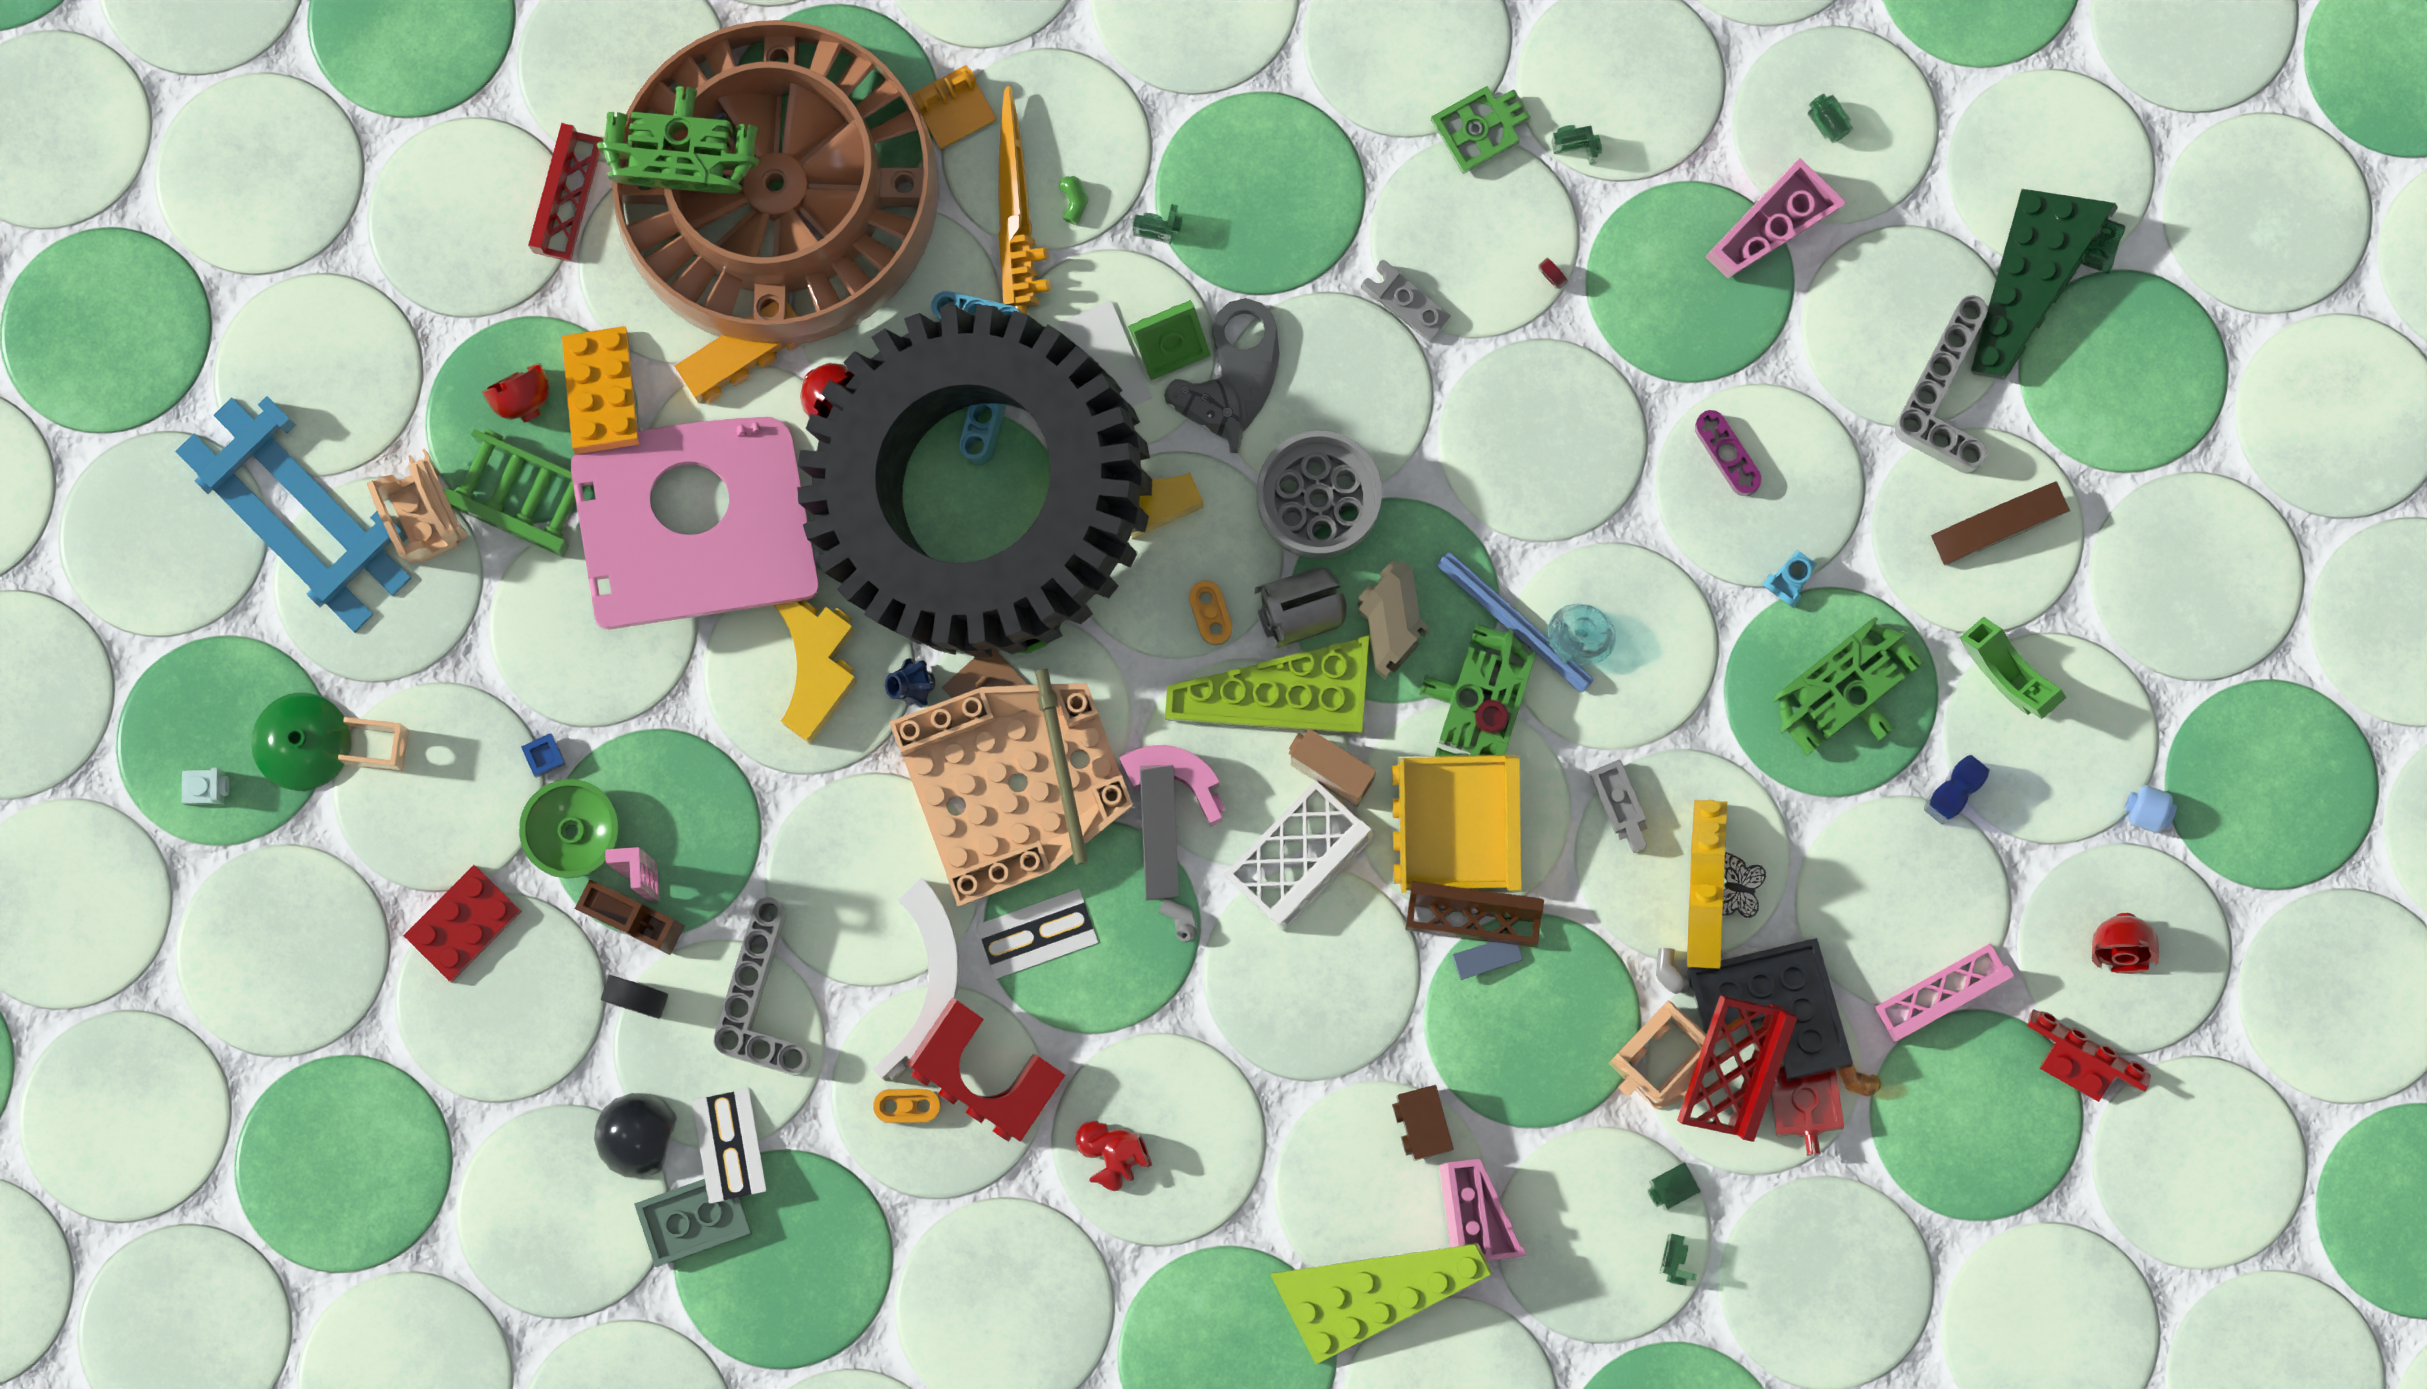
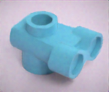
(1786, 585)

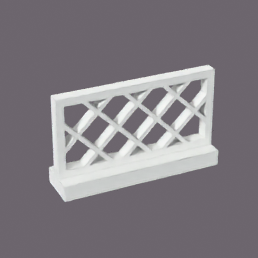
(1319, 875)

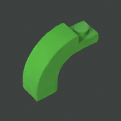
(2008, 671)

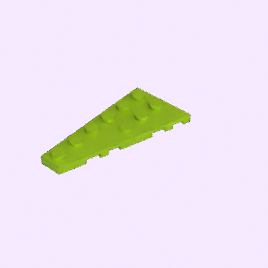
(1295, 692)
(1359, 1298)

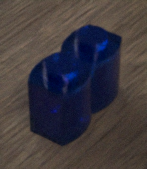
(1953, 794)

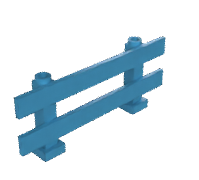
(363, 548)

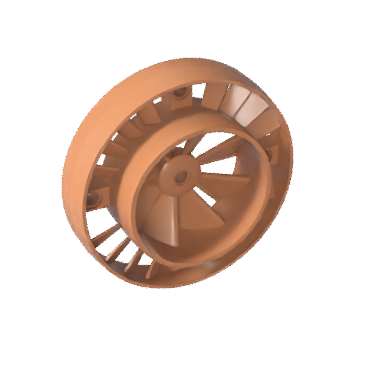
(826, 173)

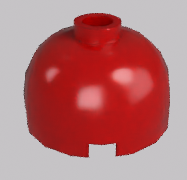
(815, 382)
(519, 394)
(2125, 944)

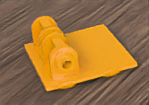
(953, 107)

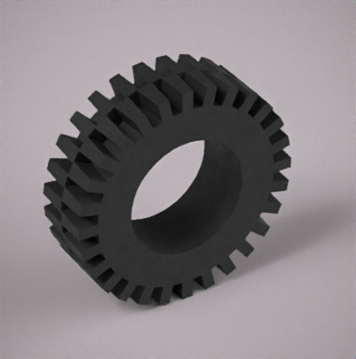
(887, 413)

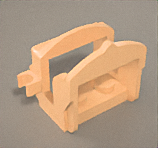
(421, 510)
(1678, 1082)

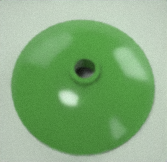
(549, 816)

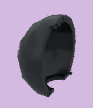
(634, 1134)

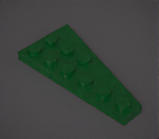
(2037, 264)

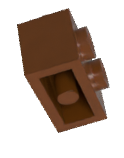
(1423, 1122)

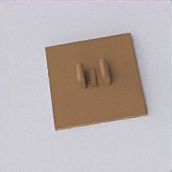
(983, 673)

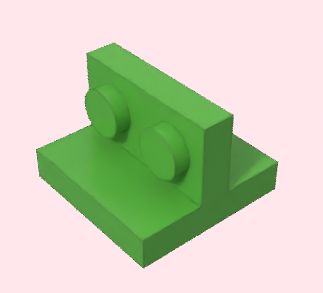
(1170, 339)

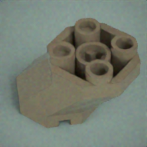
(1392, 617)

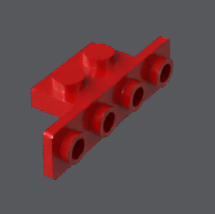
(2082, 1062)

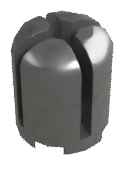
(1301, 606)

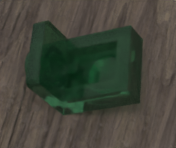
(1572, 138)
(2103, 251)

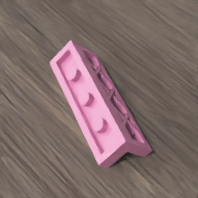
(637, 866)
(1955, 1000)

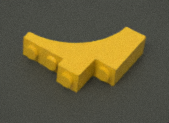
(1169, 501)
(819, 680)
(1707, 884)

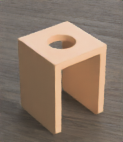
(398, 748)

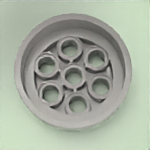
(1339, 457)

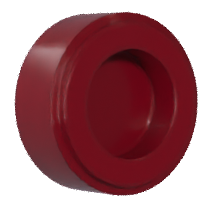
(1552, 273)
(1491, 717)

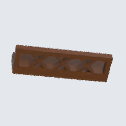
(1475, 902)

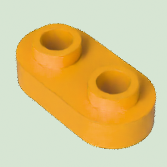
(1211, 613)
(907, 1105)

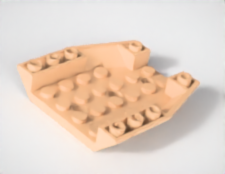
(971, 753)

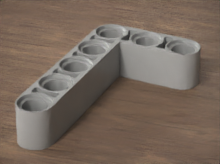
(1938, 386)
(752, 995)

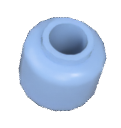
(2150, 809)

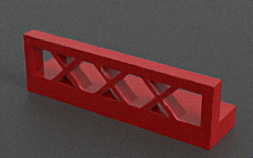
(553, 190)

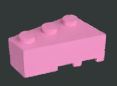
(1475, 1211)

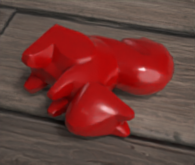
(1119, 1150)

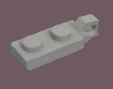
(1620, 803)

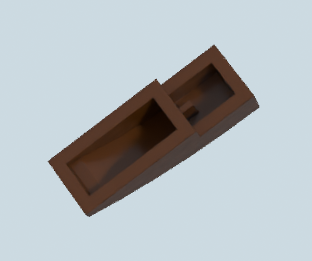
(630, 917)

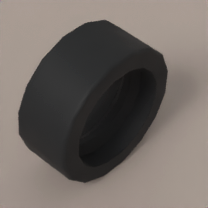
(634, 996)

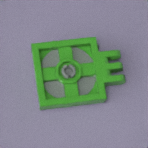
(1479, 127)

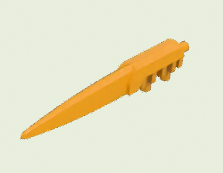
(1014, 221)

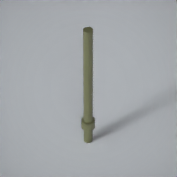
(1048, 703)

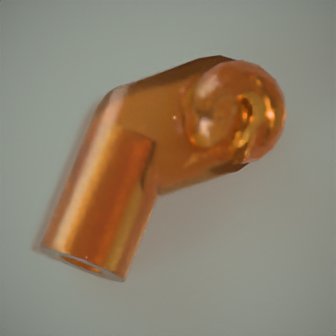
(1859, 1082)

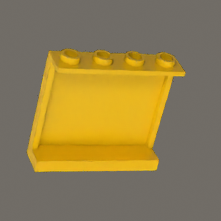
(1458, 821)

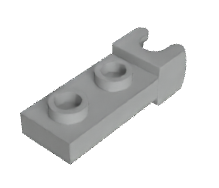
(1406, 301)

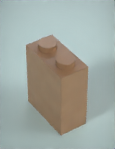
(1331, 766)

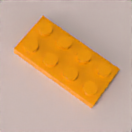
(600, 390)

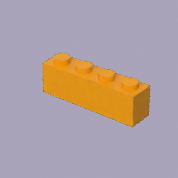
(728, 361)

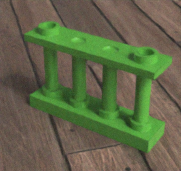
(492, 511)

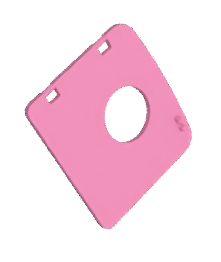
(742, 563)

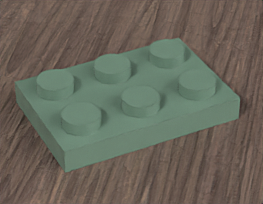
(686, 1224)

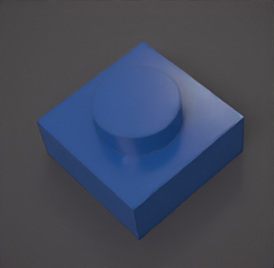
(543, 755)

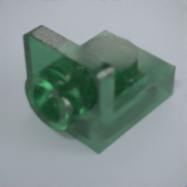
(1154, 228)
(1673, 1187)
(1675, 1254)

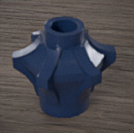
(911, 683)

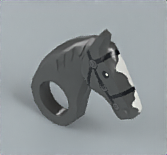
(1247, 376)

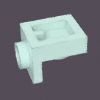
(204, 787)

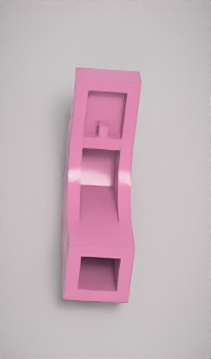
(1187, 769)

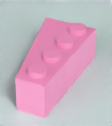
(1783, 212)

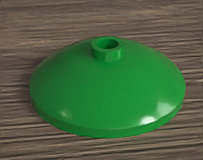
(315, 757)

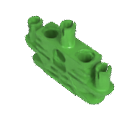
(695, 161)
(1833, 670)
(1475, 678)

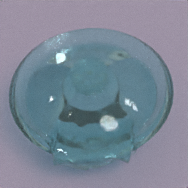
(1581, 634)

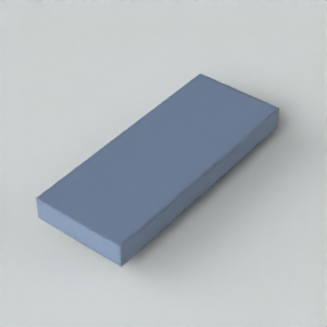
(1485, 958)

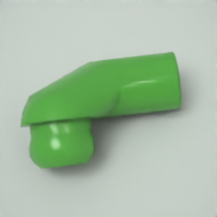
(1077, 196)

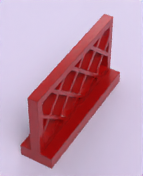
(1758, 1071)

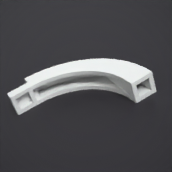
(943, 972)

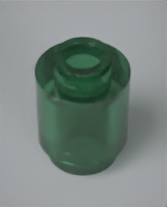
(1830, 117)

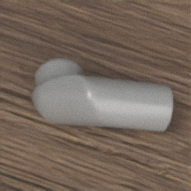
(1183, 918)
(1668, 974)

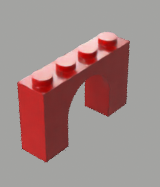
(939, 1061)

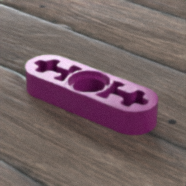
(1707, 437)

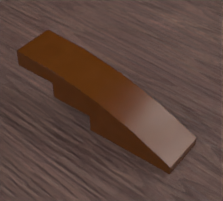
(2000, 523)

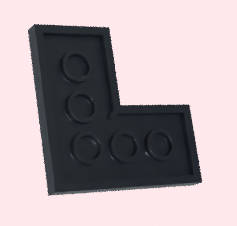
(1789, 978)

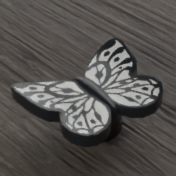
(1741, 886)

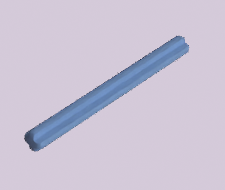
(1512, 618)

